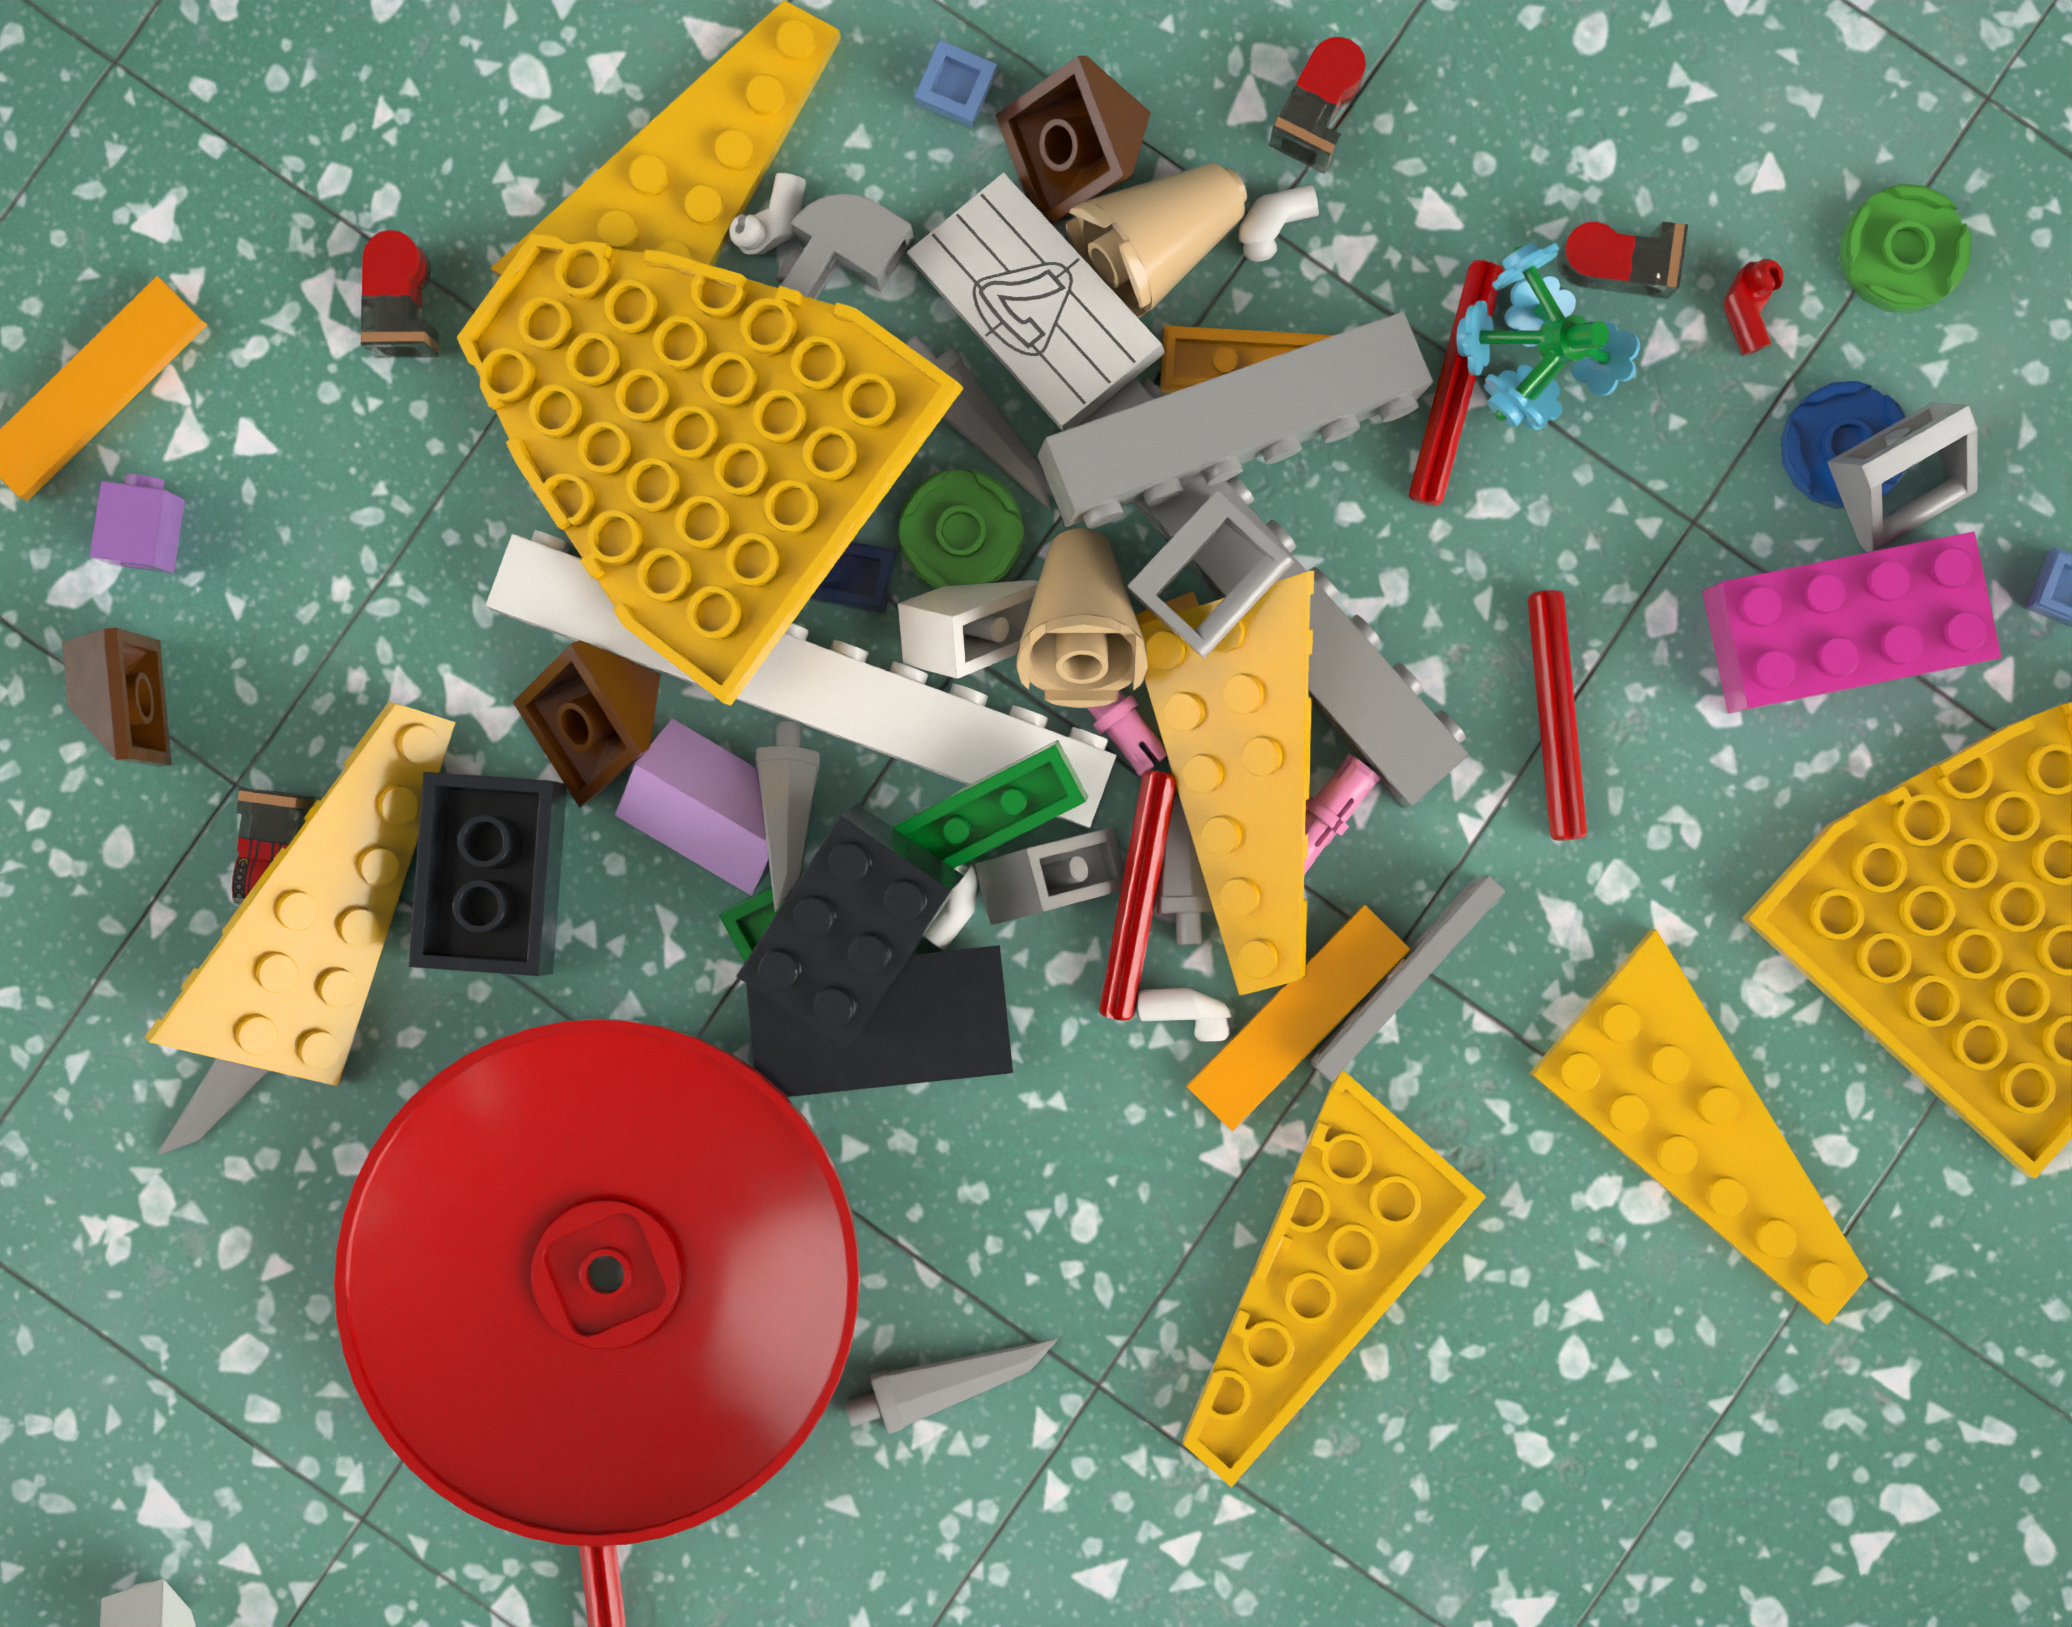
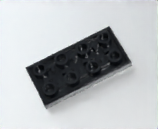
(933, 1025)

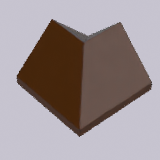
(1073, 137)
(120, 693)
(591, 716)

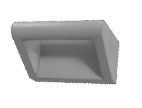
(1875, 460)
(1183, 549)

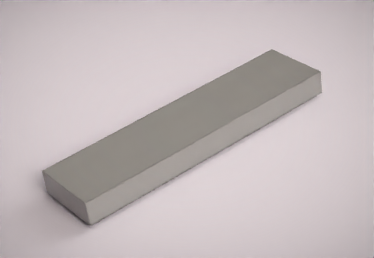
(1405, 976)

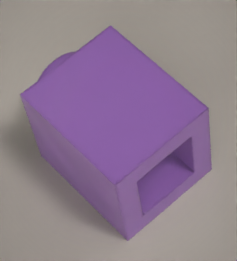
(137, 524)

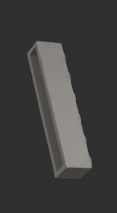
(1234, 420)

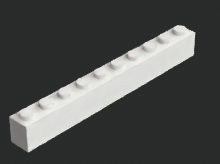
(810, 683)

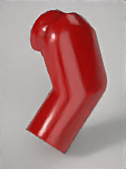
(1746, 301)

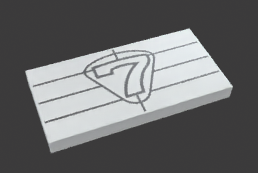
(1035, 303)

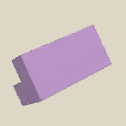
(700, 805)

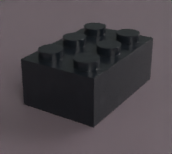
(487, 874)
(849, 925)

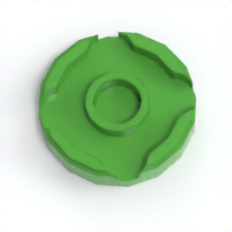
(1905, 248)
(961, 529)

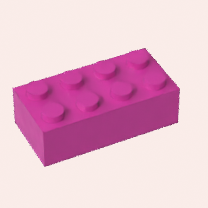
(1851, 622)

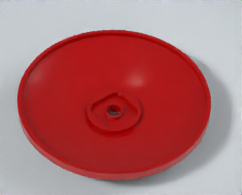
(500, 1354)

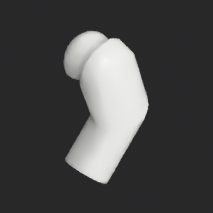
(1268, 217)
(772, 226)
(956, 910)
(1186, 1005)

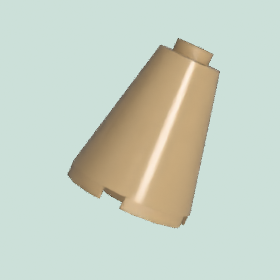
(1156, 231)
(1081, 626)

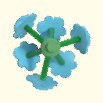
(1543, 320)

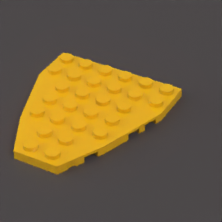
(697, 436)
(1952, 930)

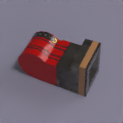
(1324, 86)
(1624, 263)
(391, 298)
(266, 826)

